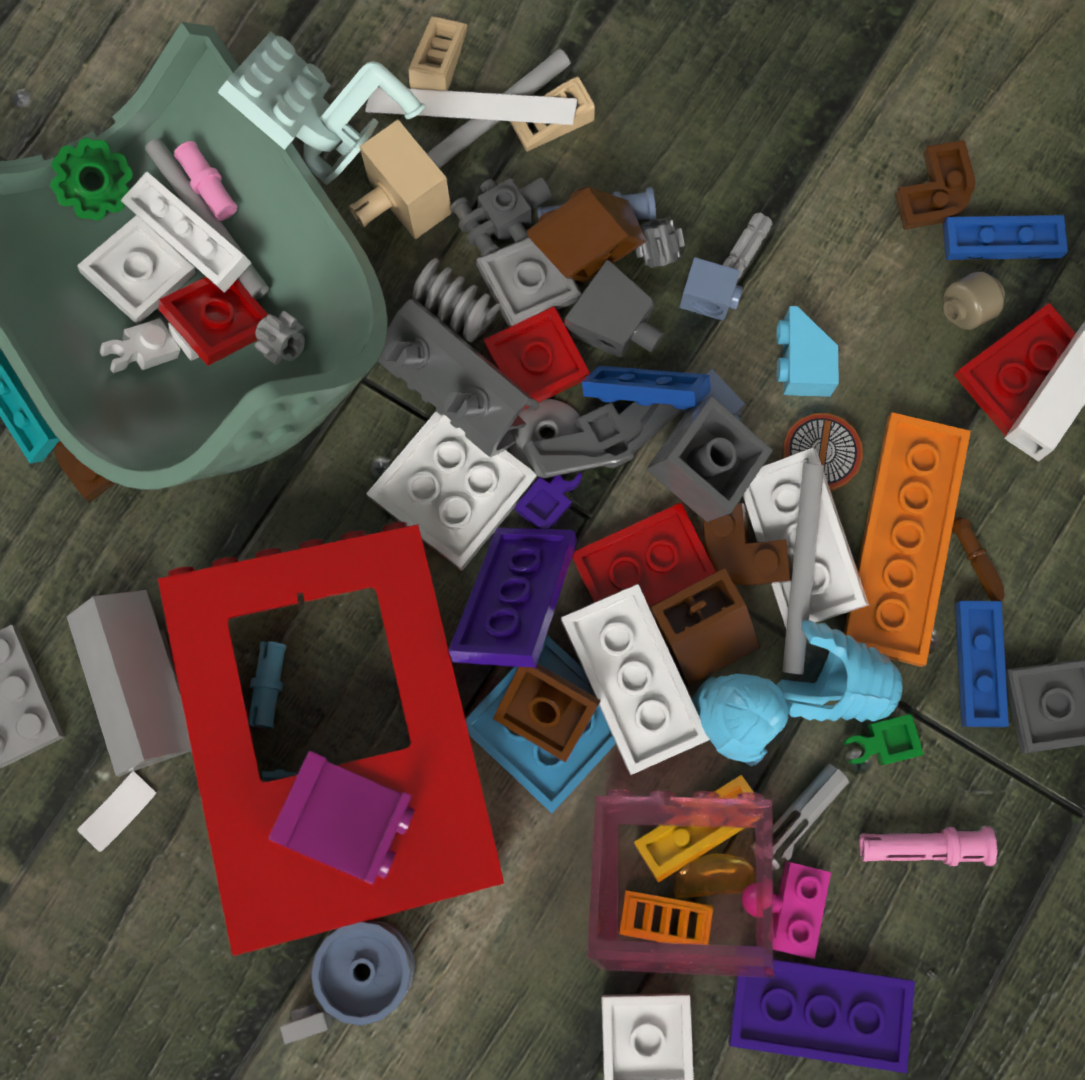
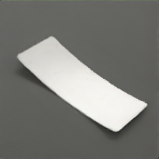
(117, 812)

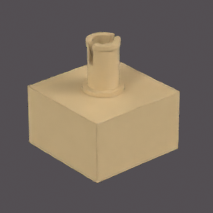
(403, 181)

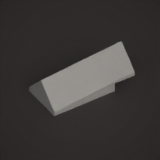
(130, 679)

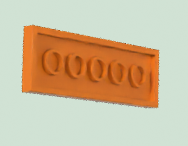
(908, 536)

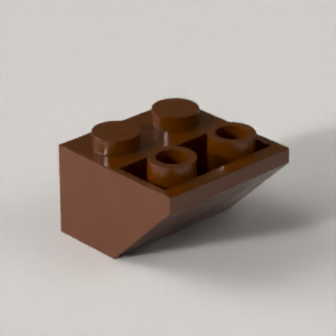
(587, 233)
(706, 627)

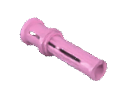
(948, 846)

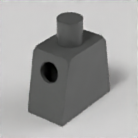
(613, 314)

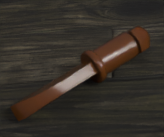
(980, 562)

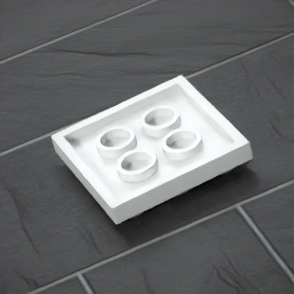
(451, 489)

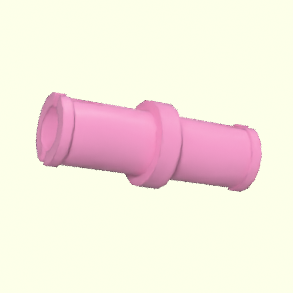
(205, 180)

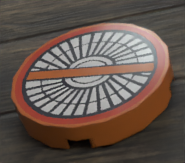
(835, 443)

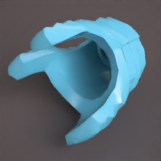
(853, 672)
(741, 715)

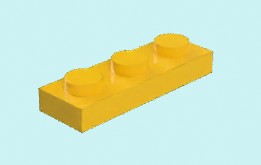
(673, 847)

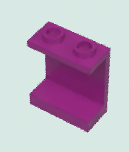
(342, 819)

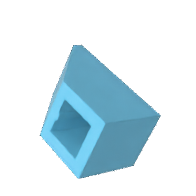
(808, 358)

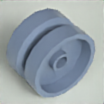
(339, 981)

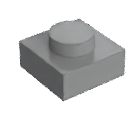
(305, 1023)

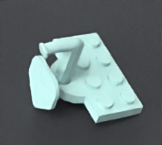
(287, 102)

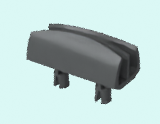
(454, 378)

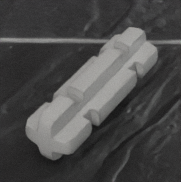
(748, 243)

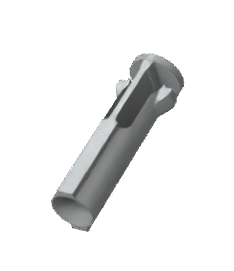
(808, 808)

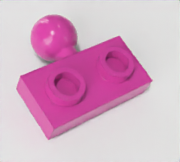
(796, 908)

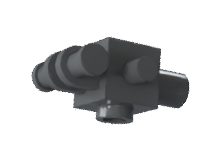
(500, 213)

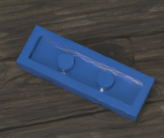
(1005, 237)
(646, 386)
(981, 664)

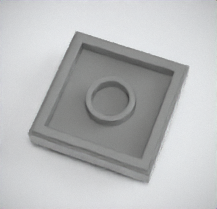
(525, 281)

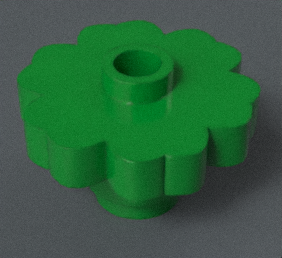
(94, 157)

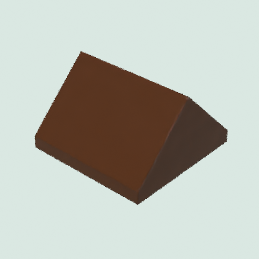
(546, 710)

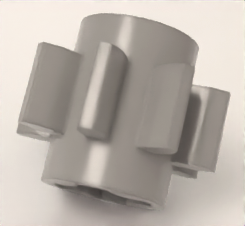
(280, 337)

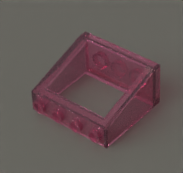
(665, 809)

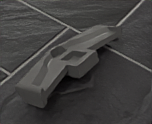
(602, 439)

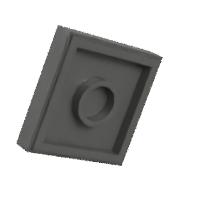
(1048, 705)

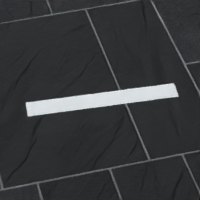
(481, 106)

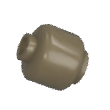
(973, 300)

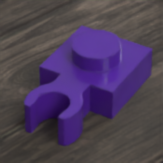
(546, 502)

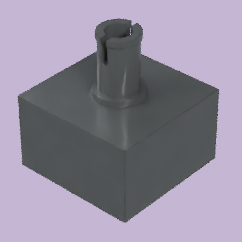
(709, 459)

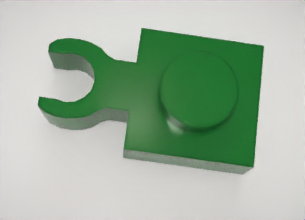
(890, 741)

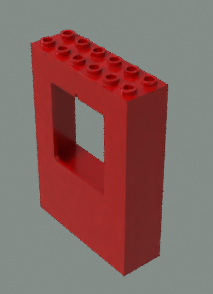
(266, 887)

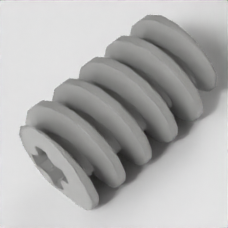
(452, 303)

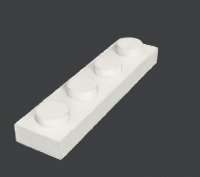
(186, 232)

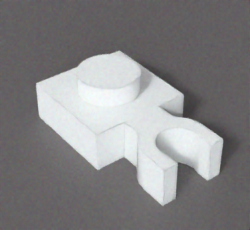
(145, 343)

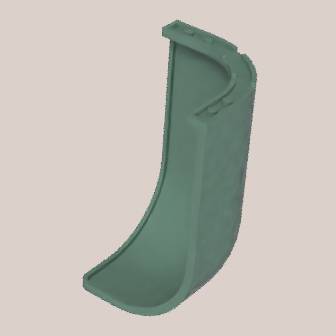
(181, 415)

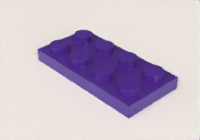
(514, 597)
(825, 1015)

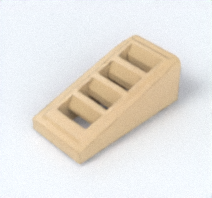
(433, 76)
(583, 115)

